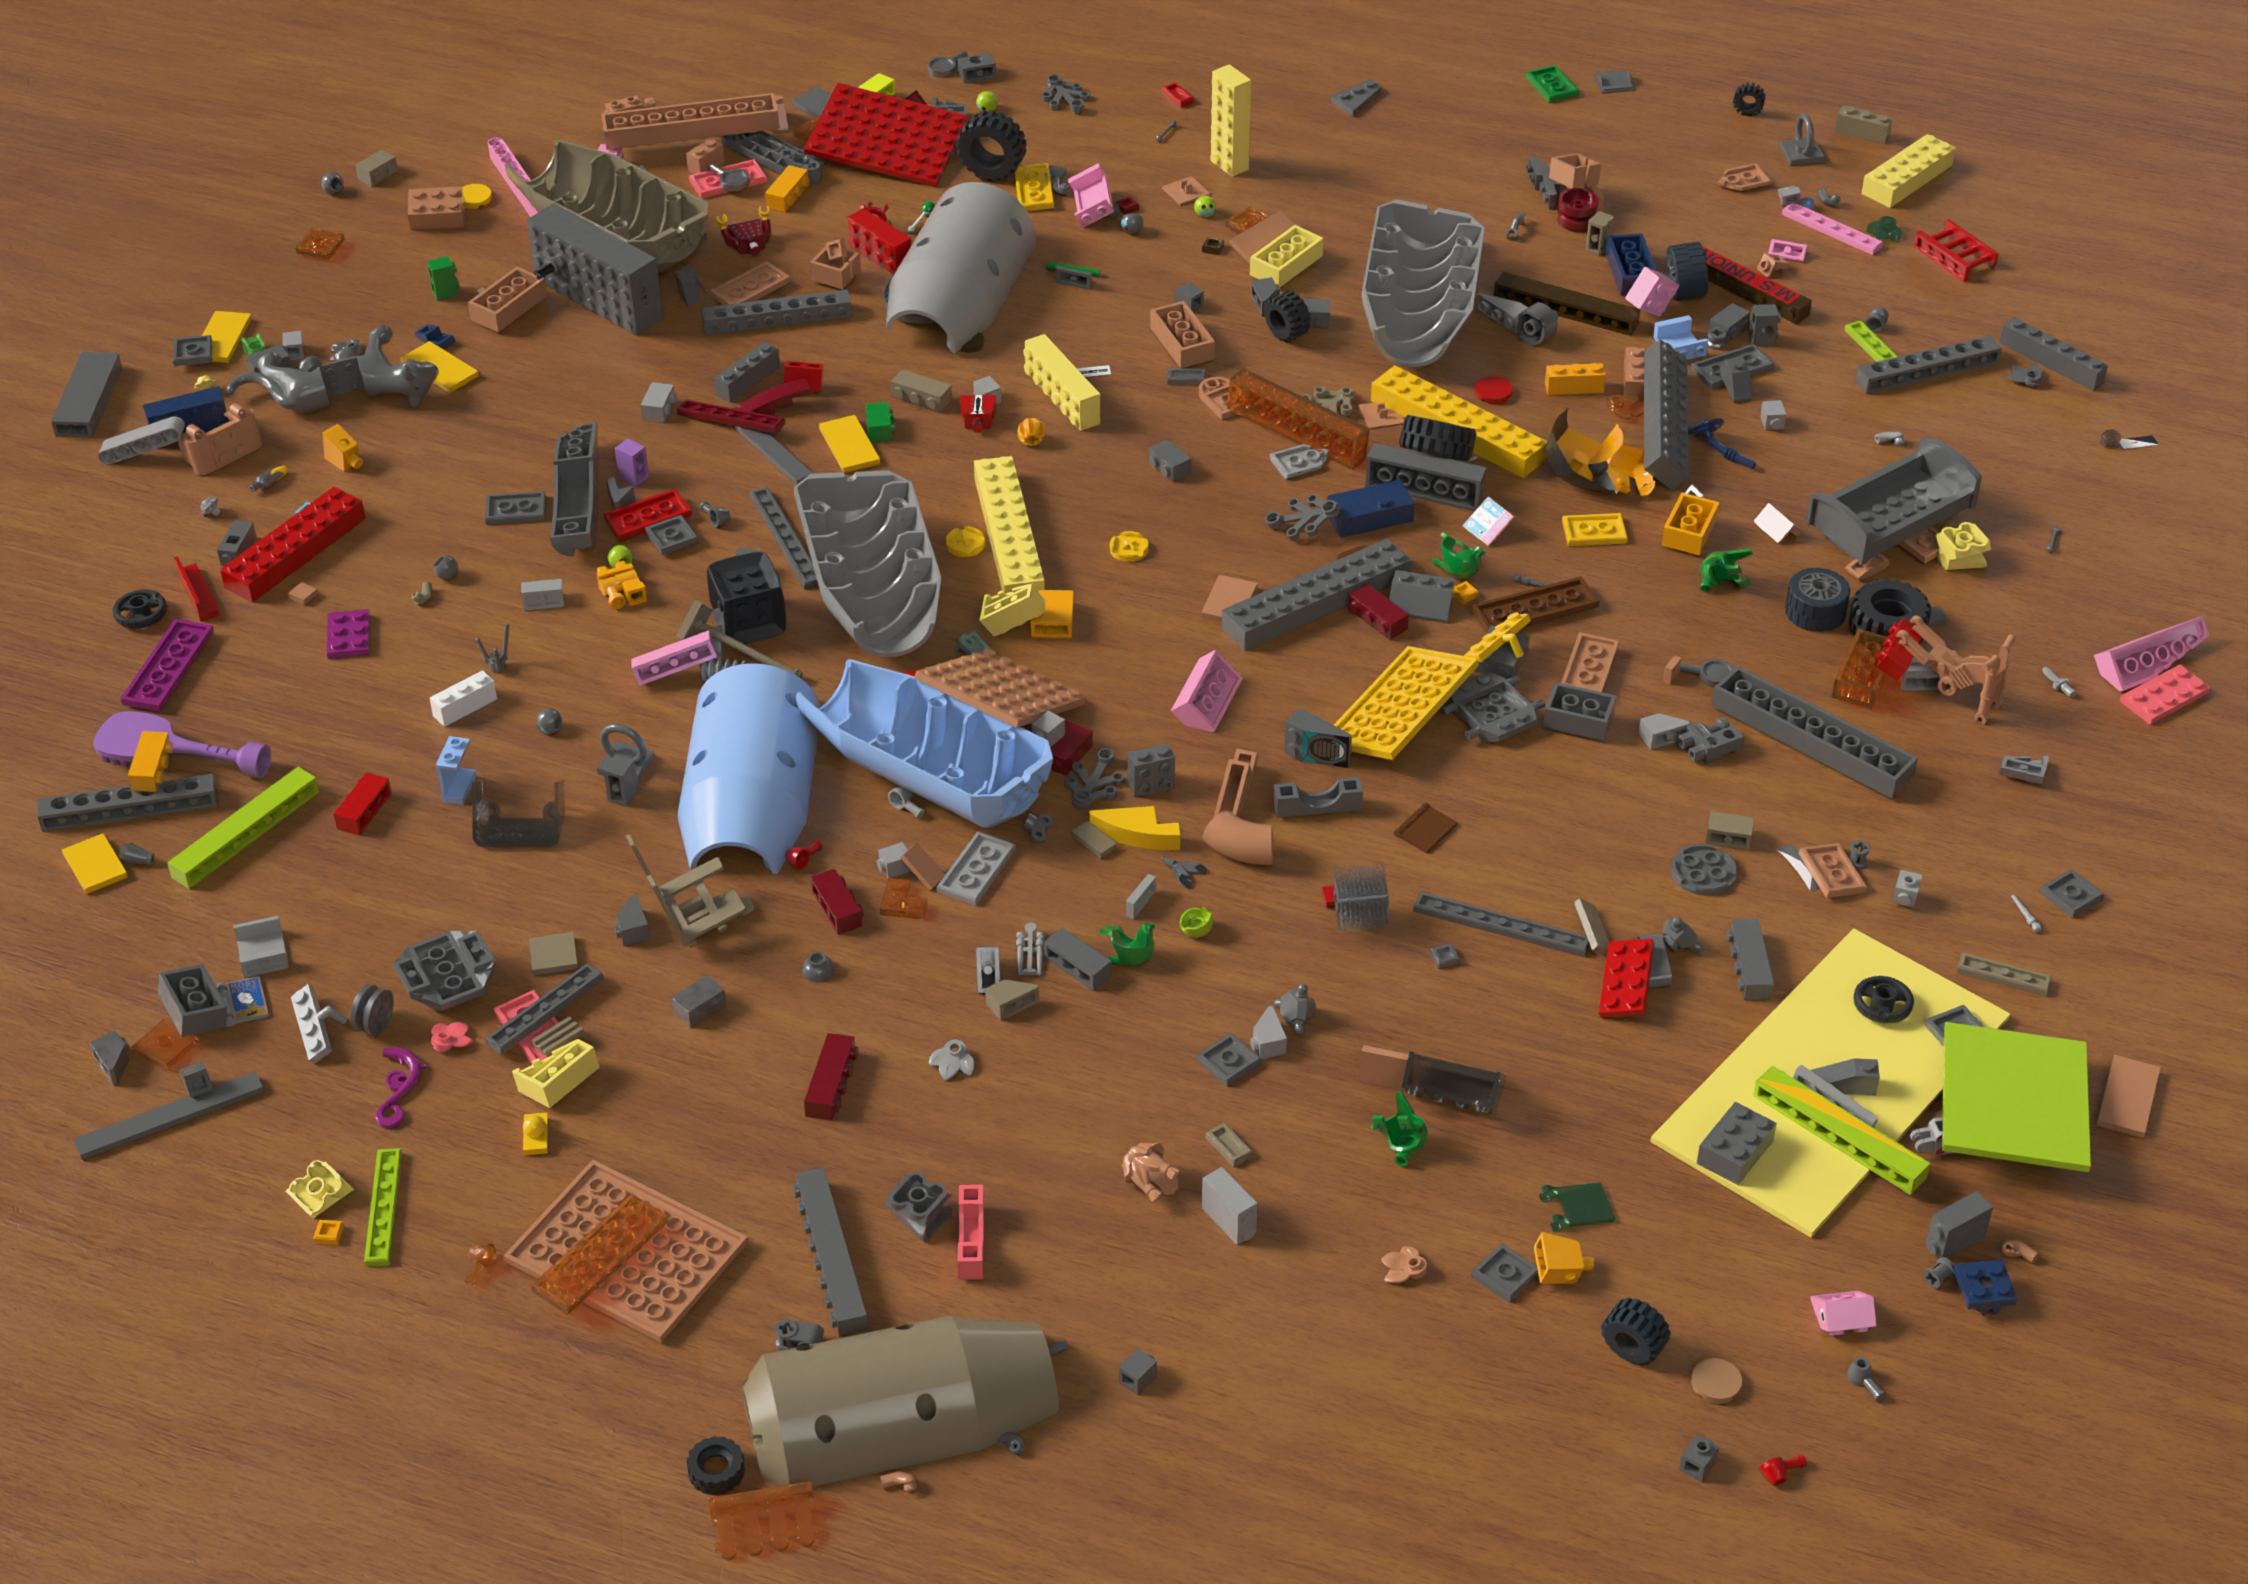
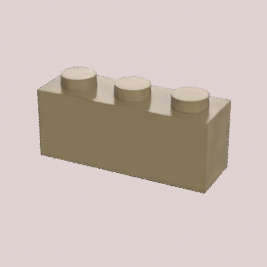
(1864, 124)
(921, 390)

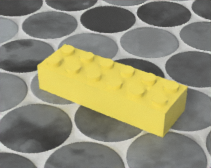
(1230, 120)
(1908, 170)
(1062, 382)

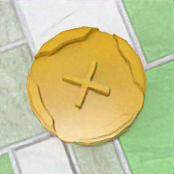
(476, 195)
(965, 542)
(1129, 546)

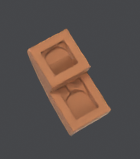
(1869, 569)

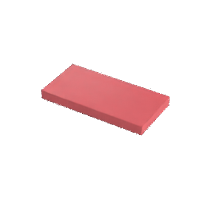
(708, 182)
(513, 1007)

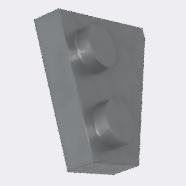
(2024, 768)

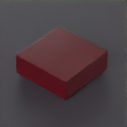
(1128, 205)

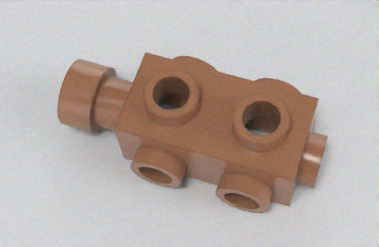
(629, 103)

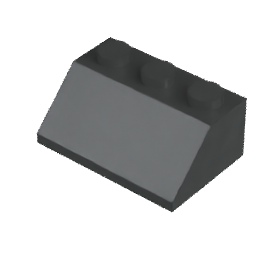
(1423, 595)

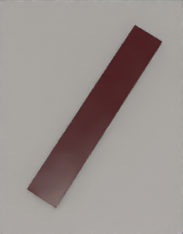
(731, 416)

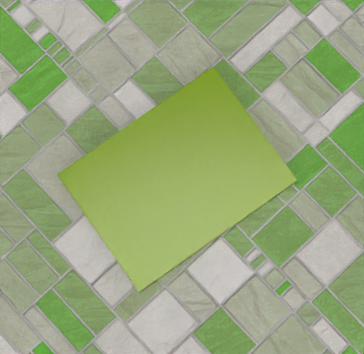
(2015, 1097)

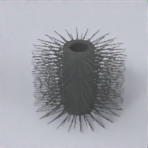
(1361, 897)

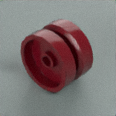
(1576, 208)

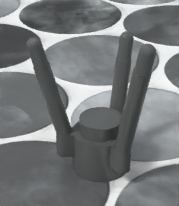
(496, 659)

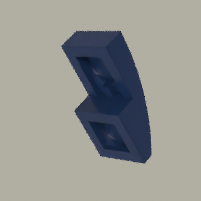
(433, 334)

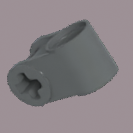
(798, 1335)

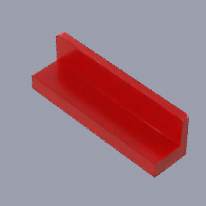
(197, 590)

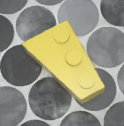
(1011, 609)
(557, 1075)

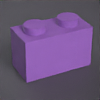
(631, 462)

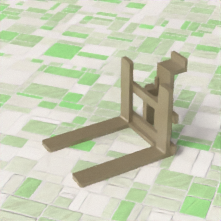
(702, 911)

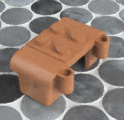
(223, 444)

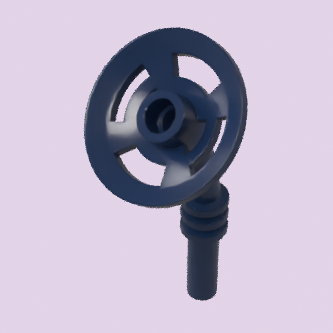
(1706, 430)

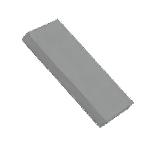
(976, 868)

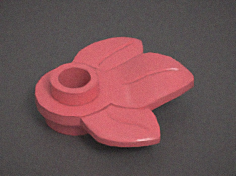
(446, 1037)

